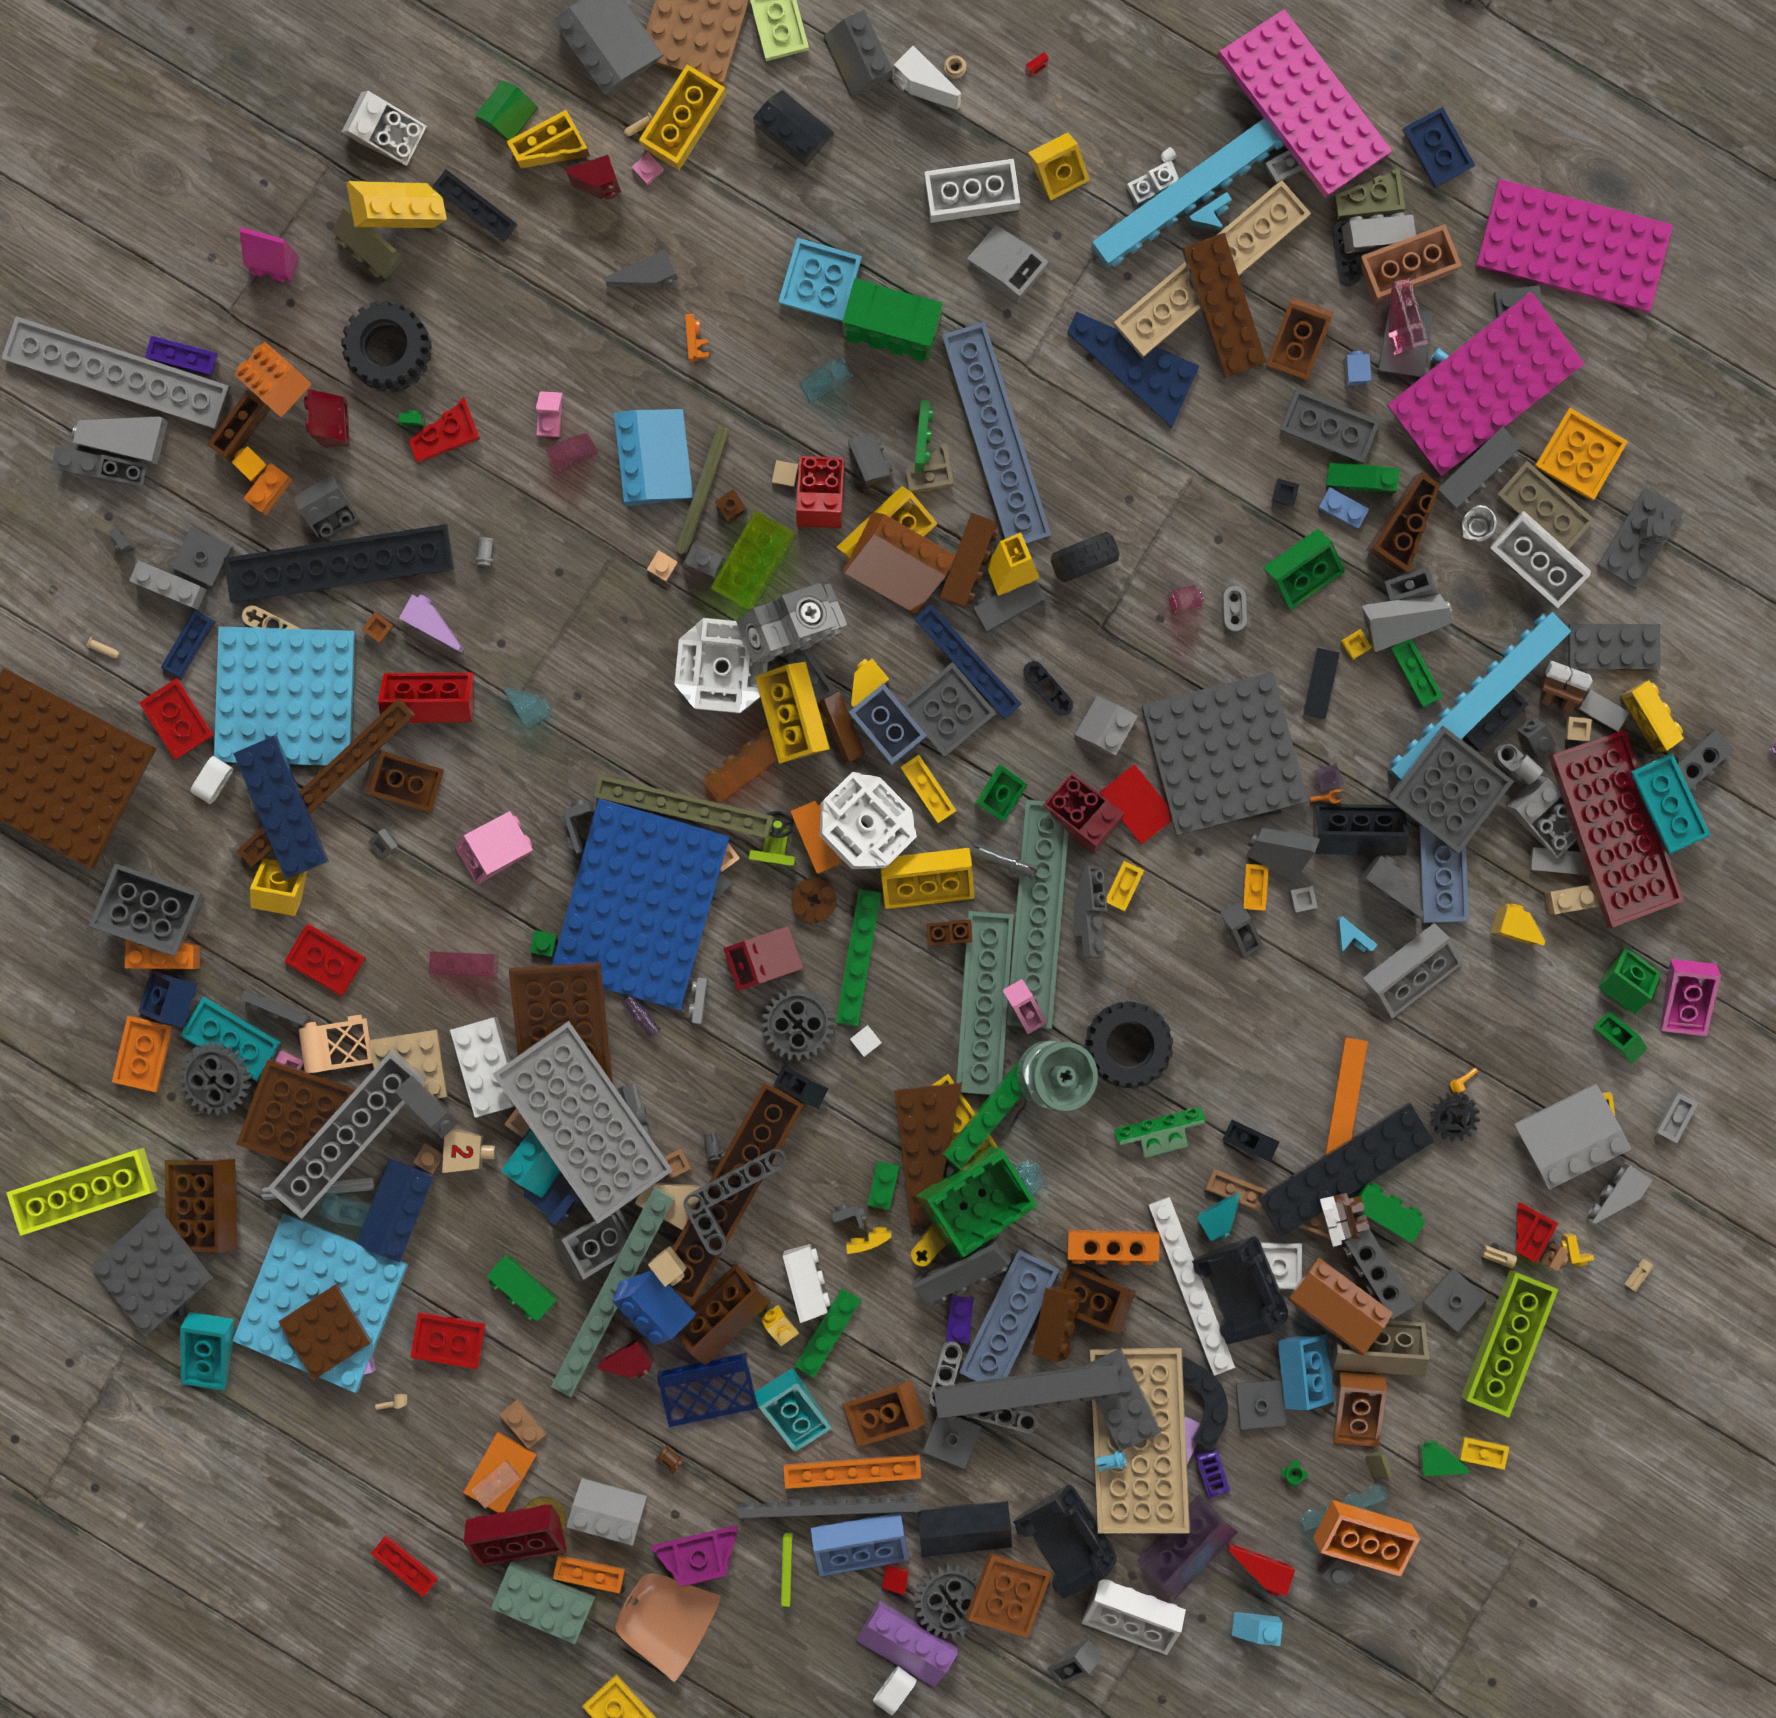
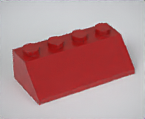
(430, 695)

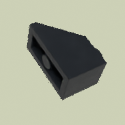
(801, 1086)
(1251, 1140)

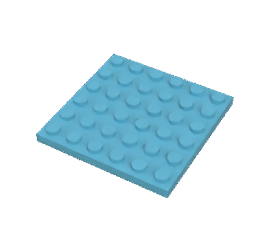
(285, 687)
(302, 1266)

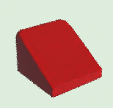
(895, 1579)

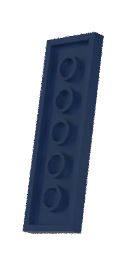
(281, 807)

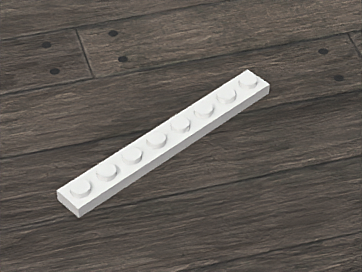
(1191, 1286)

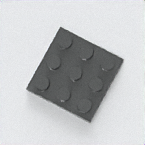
(948, 709)

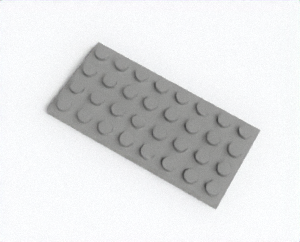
(582, 1122)

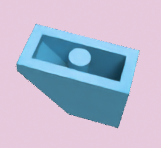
(1257, 1628)

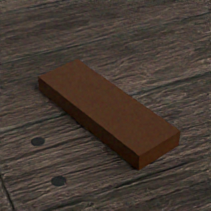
(842, 727)

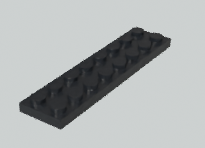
(1345, 1169)

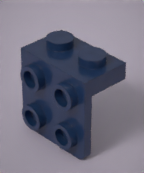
(556, 1200)

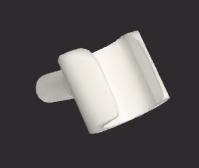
(1167, 156)

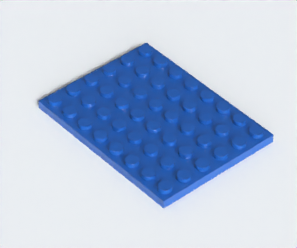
(642, 901)

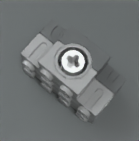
(792, 623)

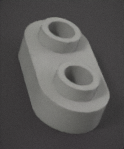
(1234, 609)

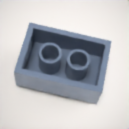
(887, 724)

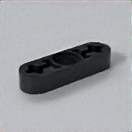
(1355, 268)
(1064, 697)

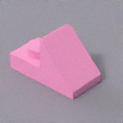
(549, 414)

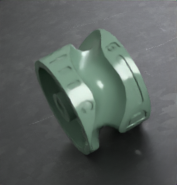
(1057, 1075)

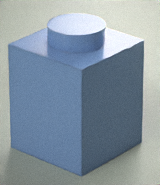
(1357, 369)

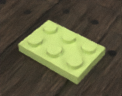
(779, 27)

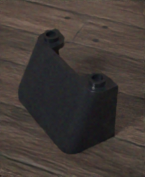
(1244, 1289)
(1068, 1540)

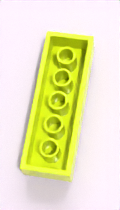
(81, 1191)

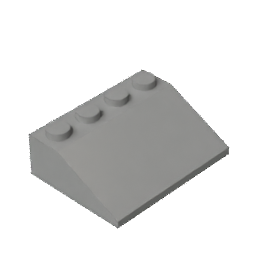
(1572, 1136)

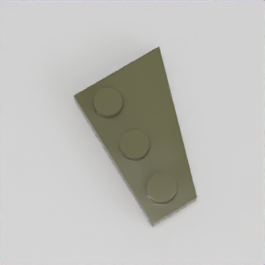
(1376, 197)

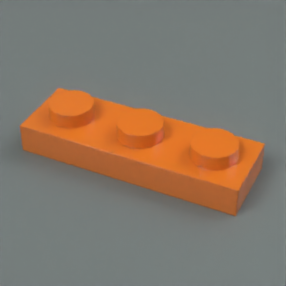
(589, 1574)

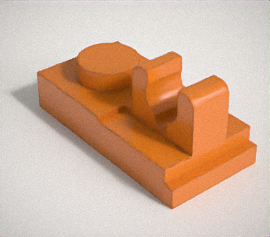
(692, 329)

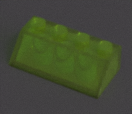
(753, 561)

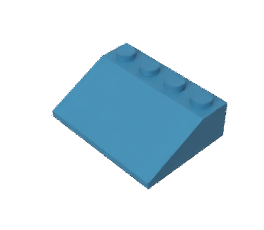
(653, 456)

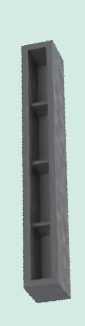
(1027, 1390)

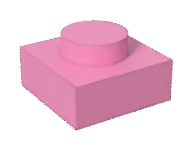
(647, 168)

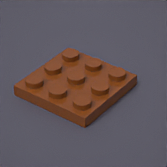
(1008, 1595)

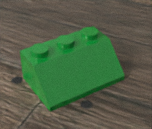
(1304, 568)

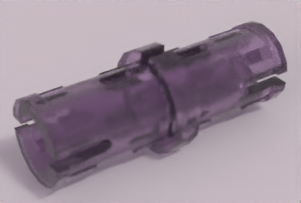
(641, 1016)

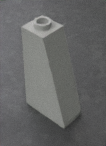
(125, 437)
(1404, 619)

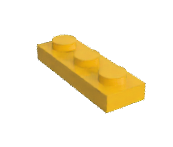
(928, 789)

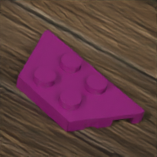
(698, 1556)

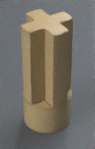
(1506, 1259)
(1639, 1274)

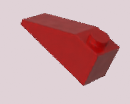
(1269, 1572)

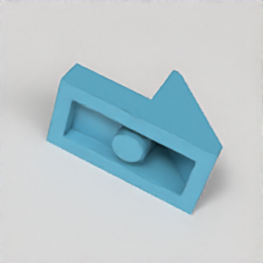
(1206, 218)
(1347, 932)

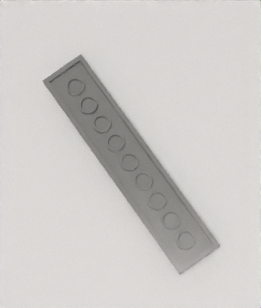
(116, 372)

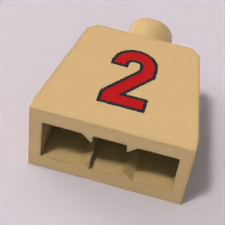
(465, 1151)

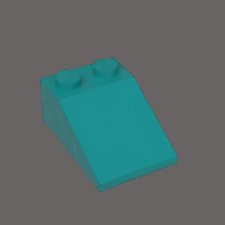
(206, 1350)
(792, 1410)

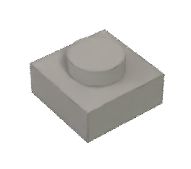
(1303, 899)

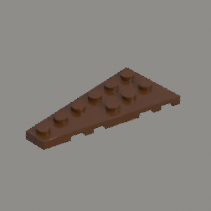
(925, 1131)

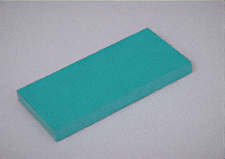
(1669, 803)
(216, 1024)

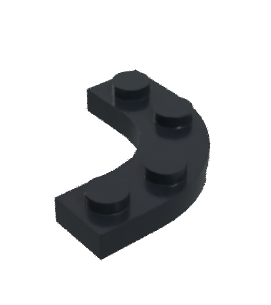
(1214, 1403)

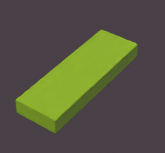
(786, 1569)

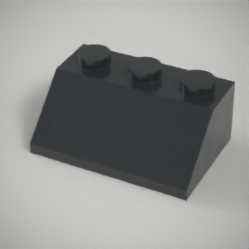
(792, 127)

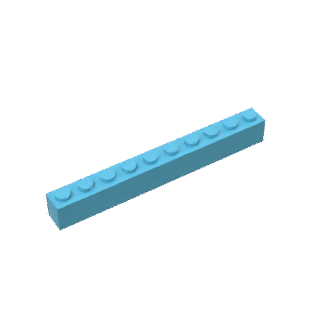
(1186, 193)
(1490, 689)

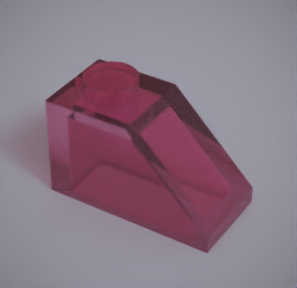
(571, 452)
(1185, 600)

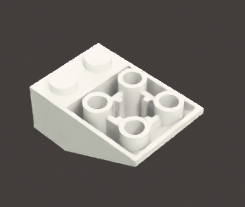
(384, 128)

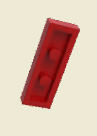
(404, 1565)

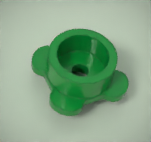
(1300, 1473)

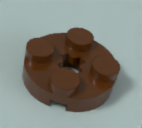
(808, 888)

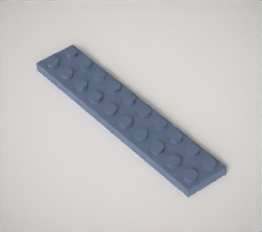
(996, 433)

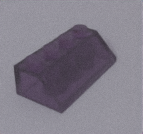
(1180, 1557)

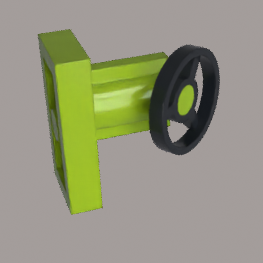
(775, 846)

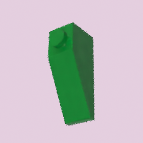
(1363, 478)

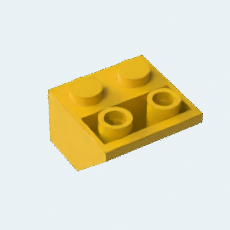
(1011, 565)

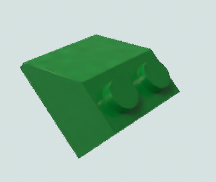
(1630, 980)

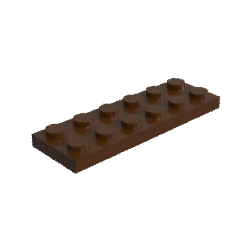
(1223, 305)

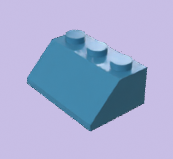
(1305, 1371)

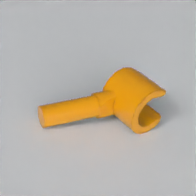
(1457, 1084)

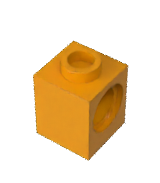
(249, 464)

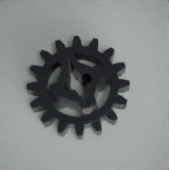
(1462, 1110)

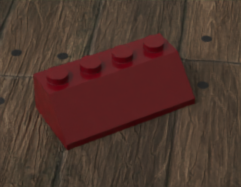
(514, 1535)

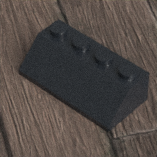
(1360, 829)

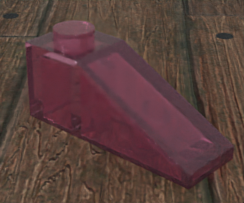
(1405, 320)
(463, 964)

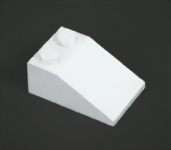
(923, 80)

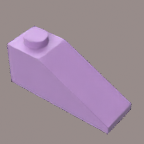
(426, 618)

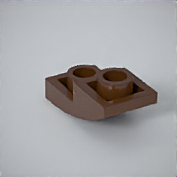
(949, 932)

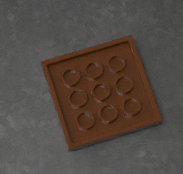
(289, 1110)

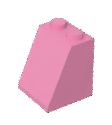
(493, 847)

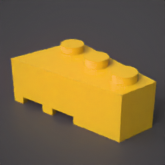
(549, 142)

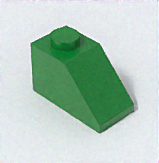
(1620, 1037)
(1437, 1460)

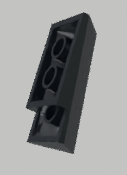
(965, 1528)

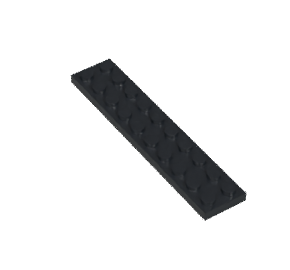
(338, 563)

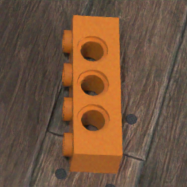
(1078, 1238)

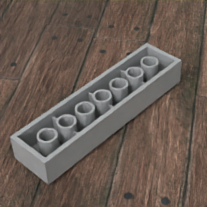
(344, 1135)

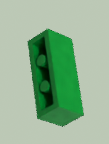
(1390, 1212)
(521, 1288)

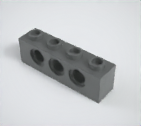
(1719, 750)
(1400, 1300)

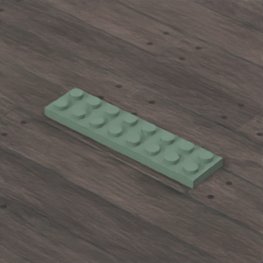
(984, 1002)

